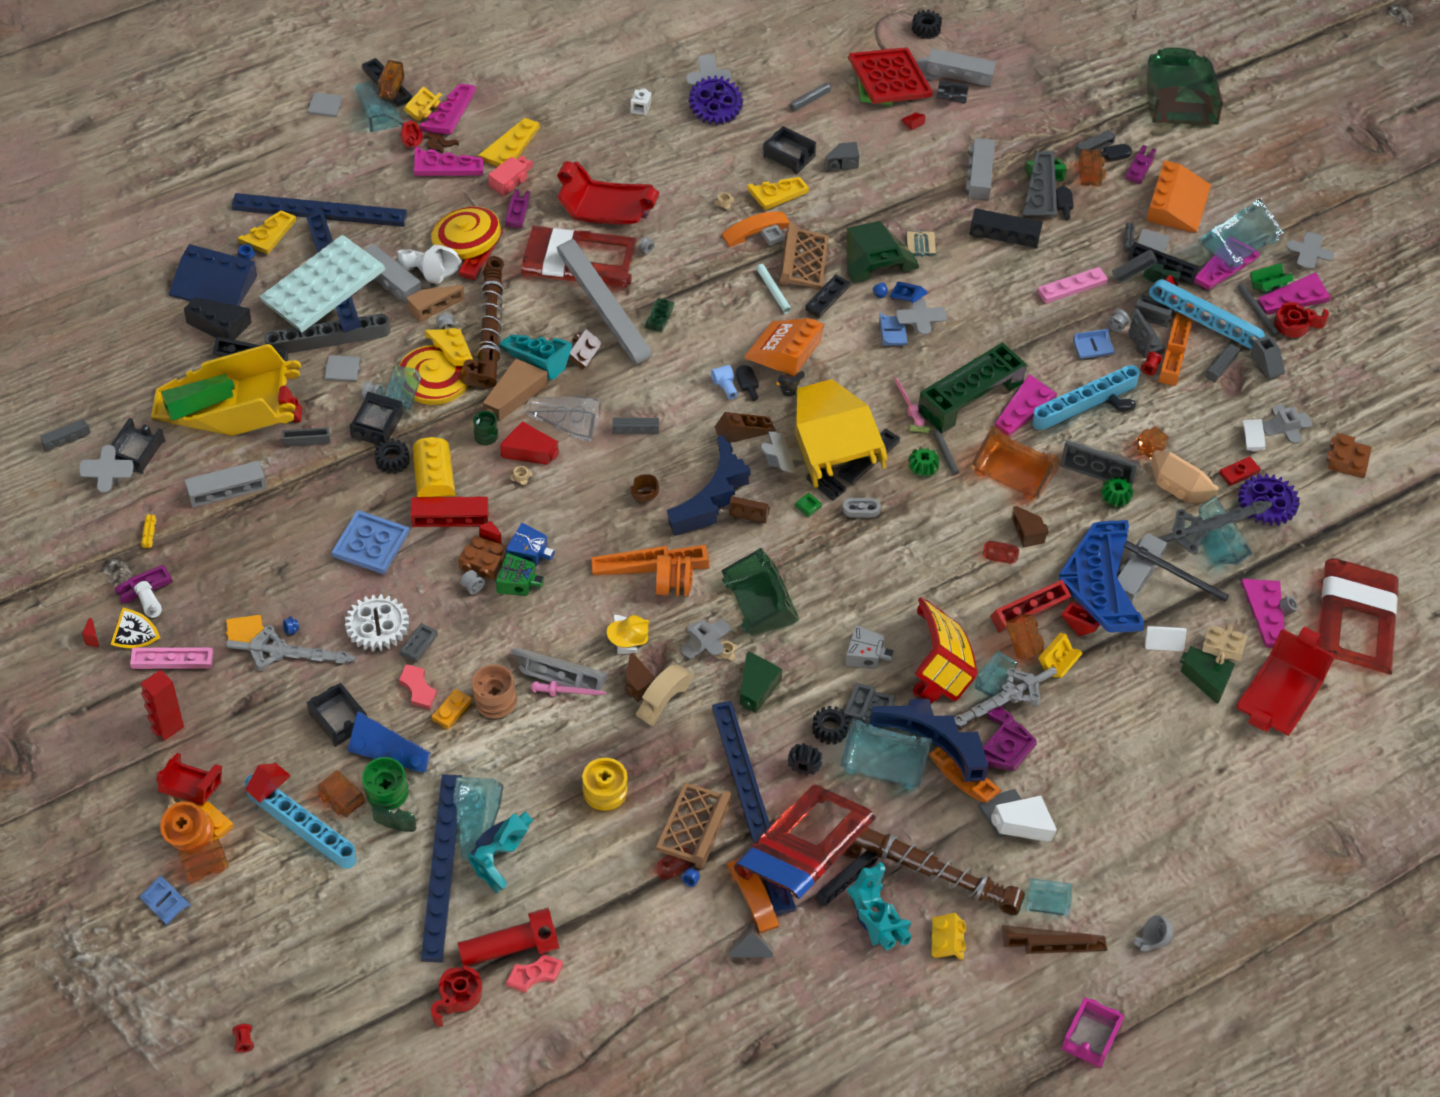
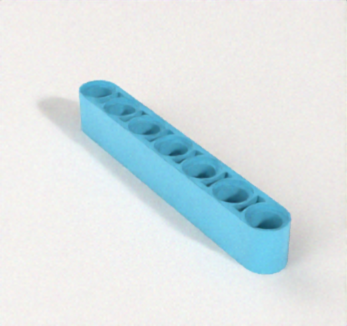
(1197, 313)
(1085, 397)
(307, 827)

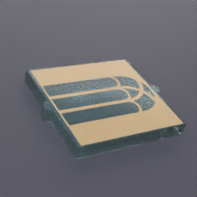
(921, 243)

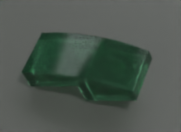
(1156, 272)
(660, 315)
(399, 820)

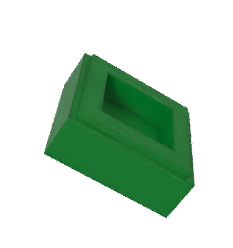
(808, 505)

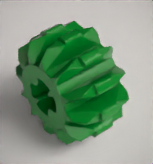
(924, 462)
(1117, 492)

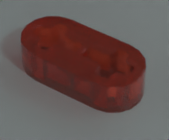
(1000, 552)
(676, 865)

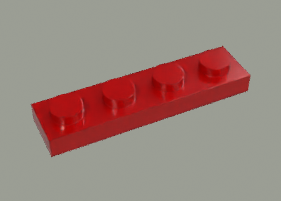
(472, 266)

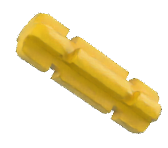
(148, 531)

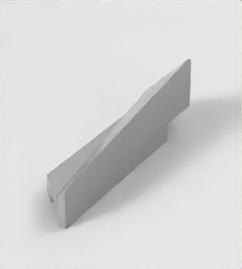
(558, 670)

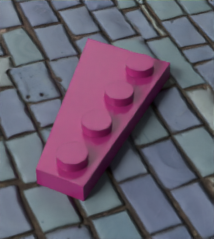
(450, 111)
(437, 164)
(1217, 271)
(1305, 291)
(1022, 406)
(1265, 605)

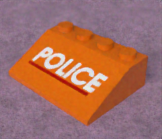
(786, 344)

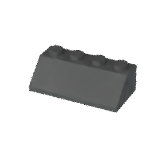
(1098, 462)

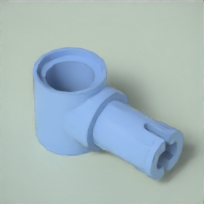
(724, 377)

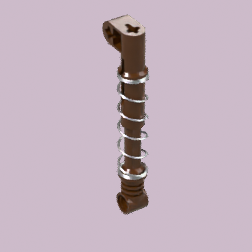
(484, 372)
(983, 888)

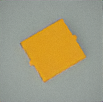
(244, 628)

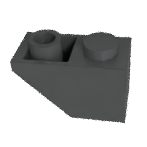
(843, 157)
(1268, 356)

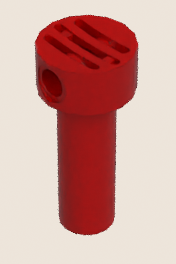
(511, 940)

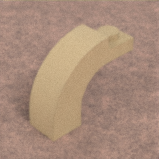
(662, 689)

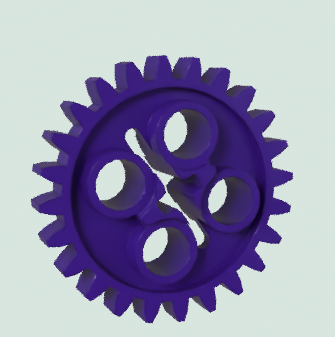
(715, 100)
(1269, 489)

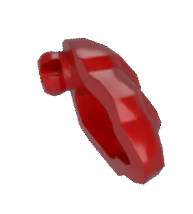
(411, 134)

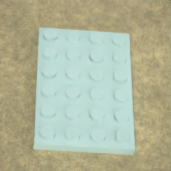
(322, 283)

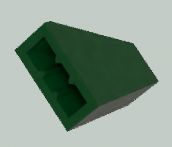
(1206, 672)
(758, 681)

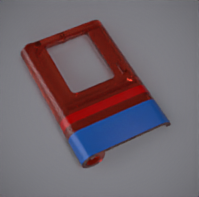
(796, 862)

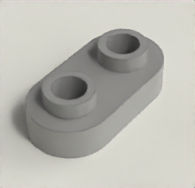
(861, 507)

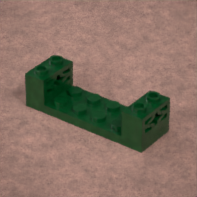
(945, 397)

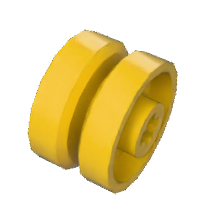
(605, 784)

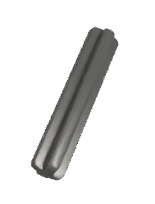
(810, 96)

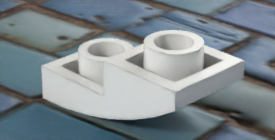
(1254, 435)

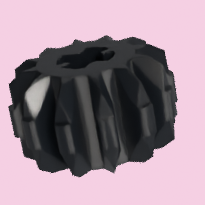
(805, 759)

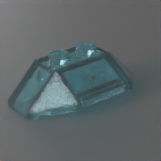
(1225, 543)

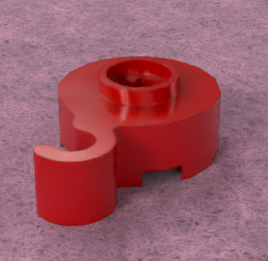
(1295, 320)
(453, 999)

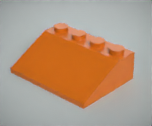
(1178, 198)

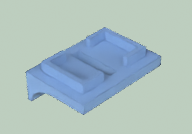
(890, 331)
(1100, 339)
(171, 906)

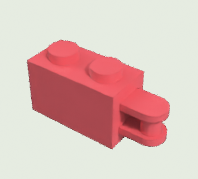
(509, 174)

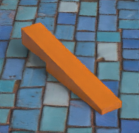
(1175, 349)
(646, 560)

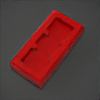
(284, 397)
(1239, 471)

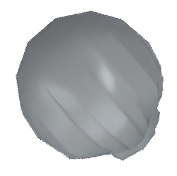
(1156, 934)

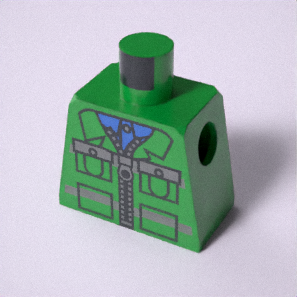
(517, 576)

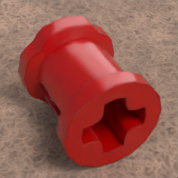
(1149, 367)
(243, 1038)

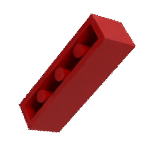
(449, 511)
(1033, 604)
(162, 705)

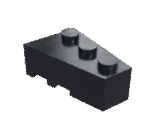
(217, 318)

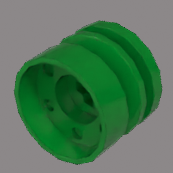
(384, 774)

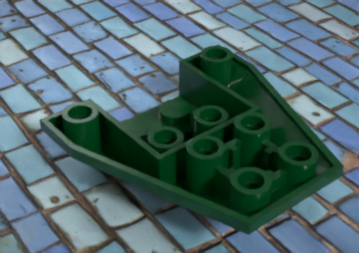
(875, 247)

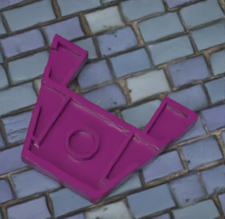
(1009, 743)

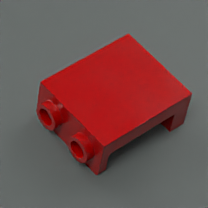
(188, 781)

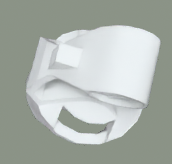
(435, 263)

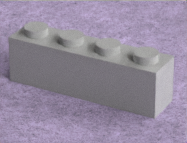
(960, 67)
(981, 168)
(395, 277)
(225, 484)
(1137, 571)

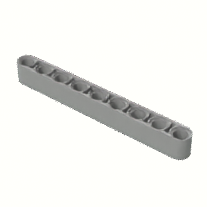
(604, 302)

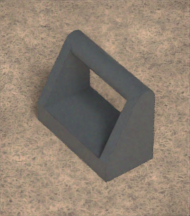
(1154, 311)

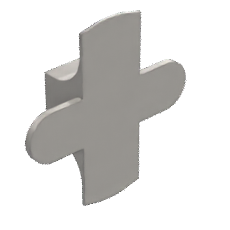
(707, 68)
(1310, 250)
(921, 317)
(1287, 422)
(779, 454)
(106, 469)
(705, 637)

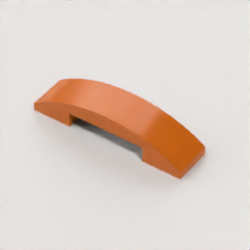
(736, 233)
(979, 790)
(757, 900)

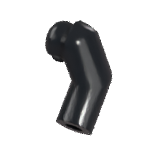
(1122, 404)

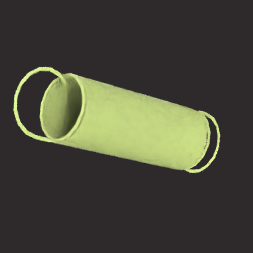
(921, 429)

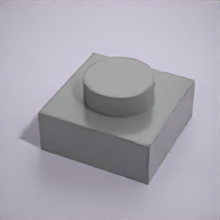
(772, 234)

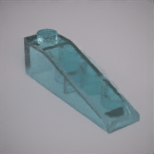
(476, 807)

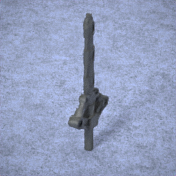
(1200, 527)

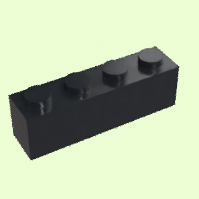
(1006, 228)

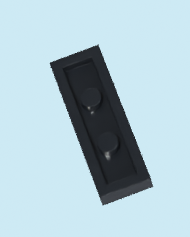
(827, 296)

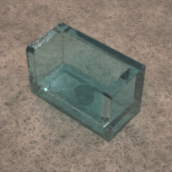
(403, 385)
(994, 674)
(1049, 897)

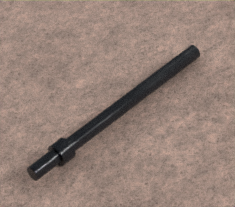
(1142, 553)

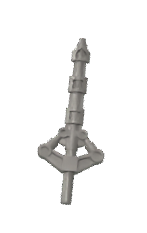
(279, 649)
(1010, 692)

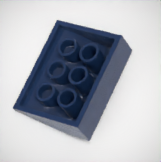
(212, 276)

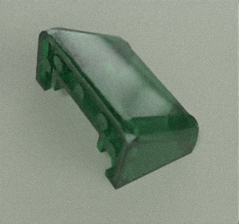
(760, 593)

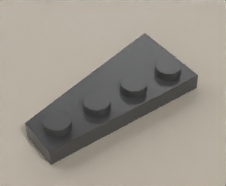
(1042, 188)

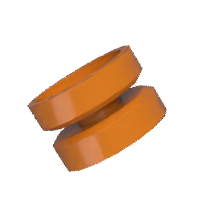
(186, 826)

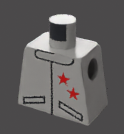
(866, 649)

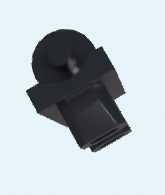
(952, 91)

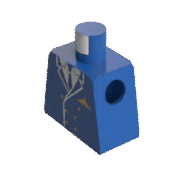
(530, 545)

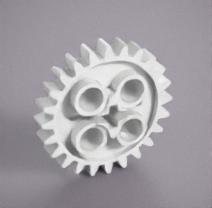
(361, 622)

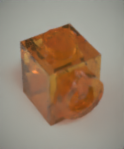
(1151, 441)

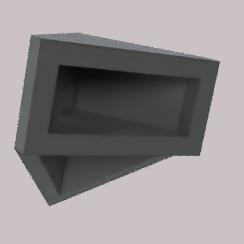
(751, 945)

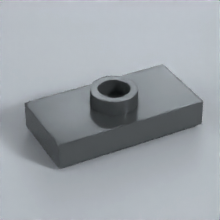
(418, 643)

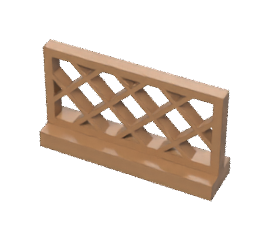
(790, 255)
(709, 833)

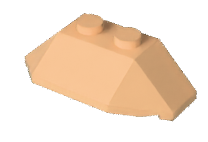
(1182, 478)

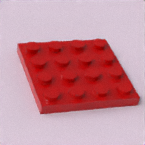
(890, 75)

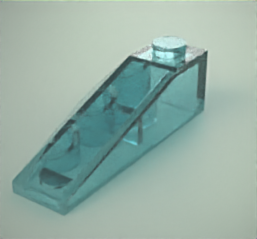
(377, 110)

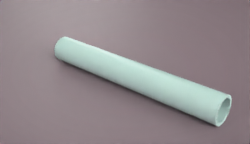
(773, 288)

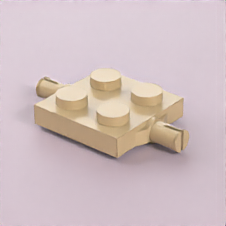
(1224, 643)

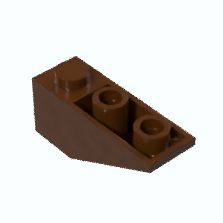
(743, 426)

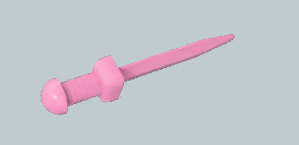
(912, 409)
(553, 688)

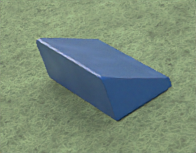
(908, 292)

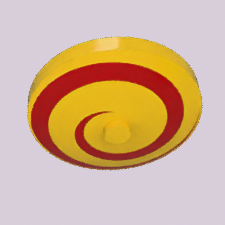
(467, 231)
(438, 376)

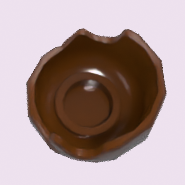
(645, 488)

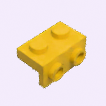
(422, 103)
(1059, 655)
(948, 936)

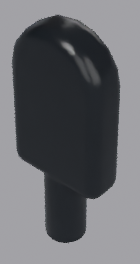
(1116, 152)
(1064, 201)
(747, 380)

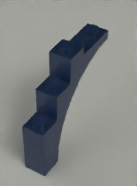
(704, 506)
(918, 719)

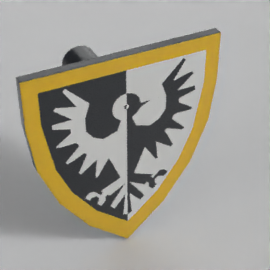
(133, 630)

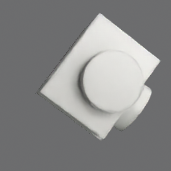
(641, 97)

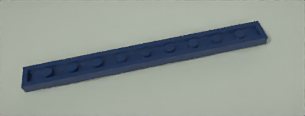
(331, 210)
(322, 238)
(441, 873)

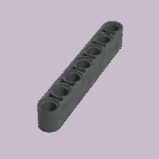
(328, 334)

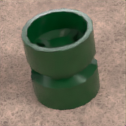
(485, 428)

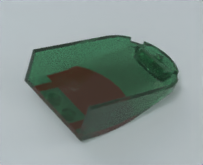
(1182, 88)

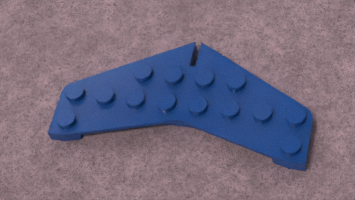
(1094, 581)

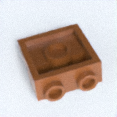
(1348, 456)
(483, 557)

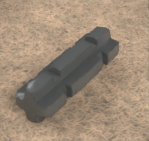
(1129, 236)

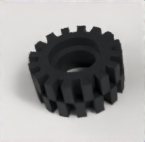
(923, 18)
(392, 448)
(830, 734)

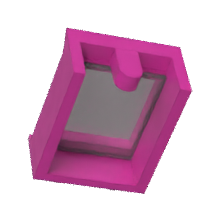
(1092, 1032)

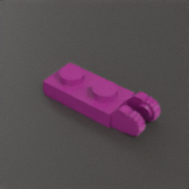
(1140, 165)
(517, 210)
(155, 577)

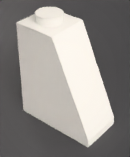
(1024, 819)

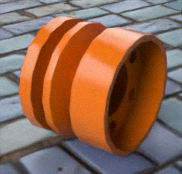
(673, 575)

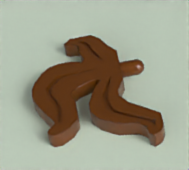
(434, 138)

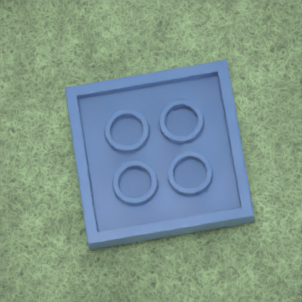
(370, 542)

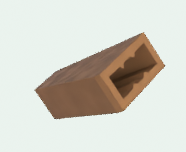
(515, 388)

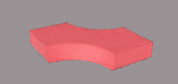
(413, 680)
(525, 976)

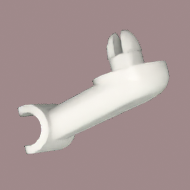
(148, 600)

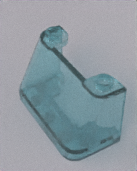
(1242, 234)
(885, 755)

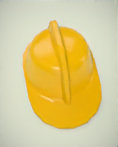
(628, 632)

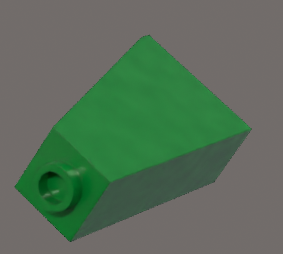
(197, 395)

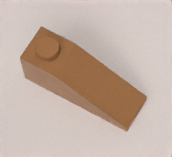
(434, 300)

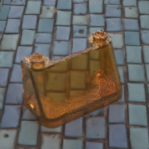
(1015, 464)

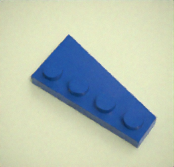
(376, 741)

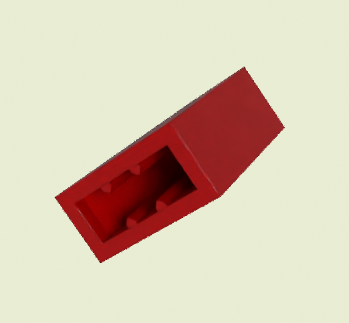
(529, 445)

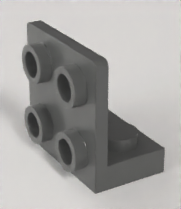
(1144, 335)

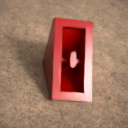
(1079, 619)
(266, 780)

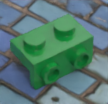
(1270, 277)

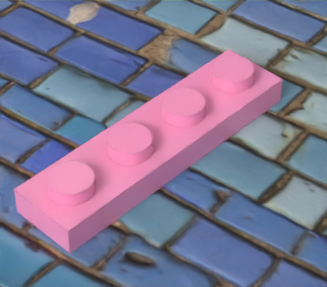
(1072, 285)
(171, 658)

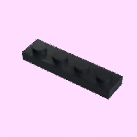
(374, 70)
(858, 467)

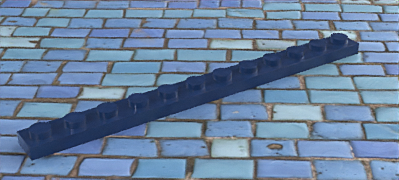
(748, 793)

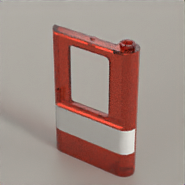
(543, 260)
(1362, 591)

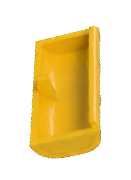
(433, 468)

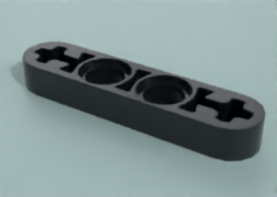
(845, 878)

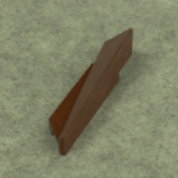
(1051, 941)

